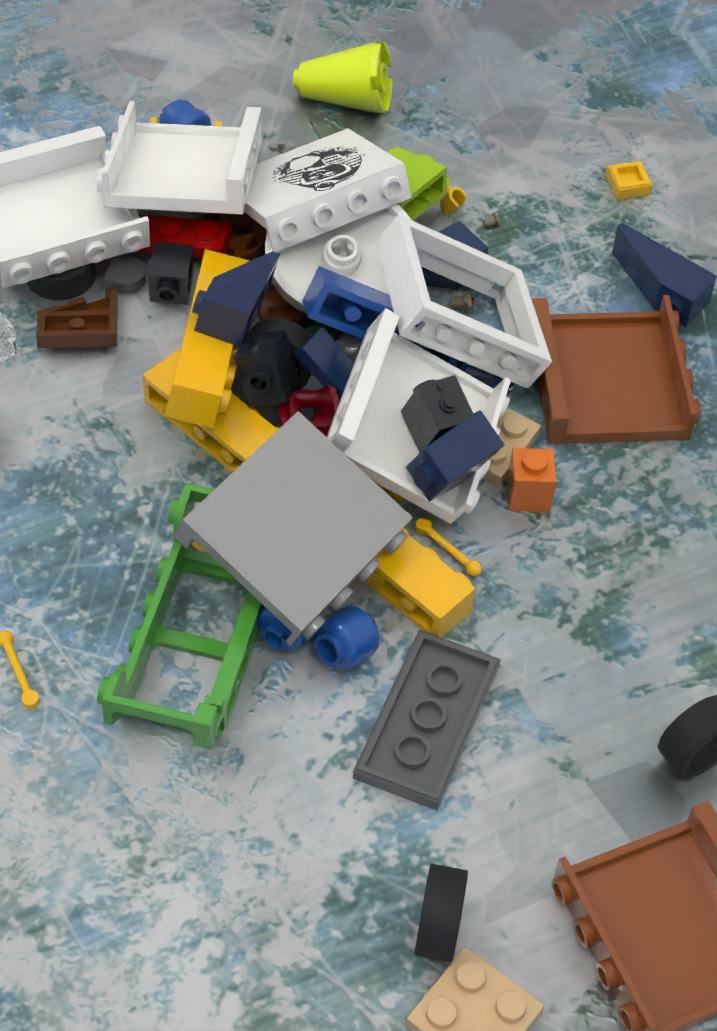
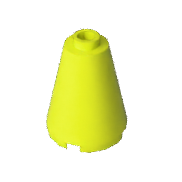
(348, 78)

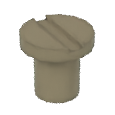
(490, 221)

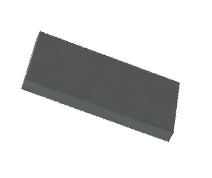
(427, 720)

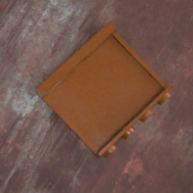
(615, 377)
(652, 922)

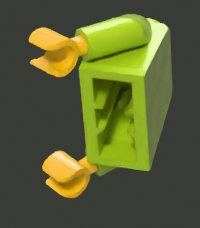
(427, 184)

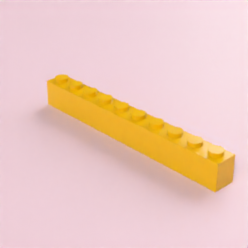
(408, 579)

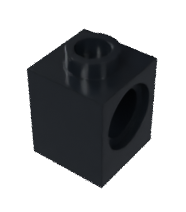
(171, 273)

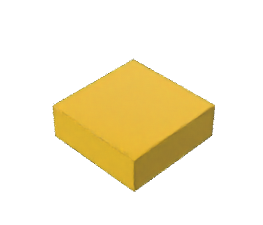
(628, 180)

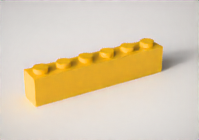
(204, 363)

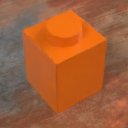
(531, 479)

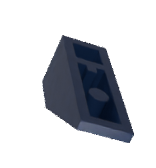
(663, 272)
(235, 299)

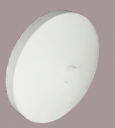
(344, 250)

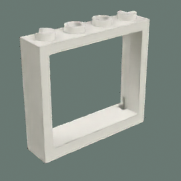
(514, 354)

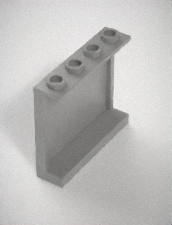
(297, 525)

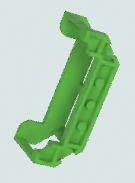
(213, 715)

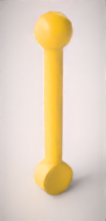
(424, 527)
(29, 697)

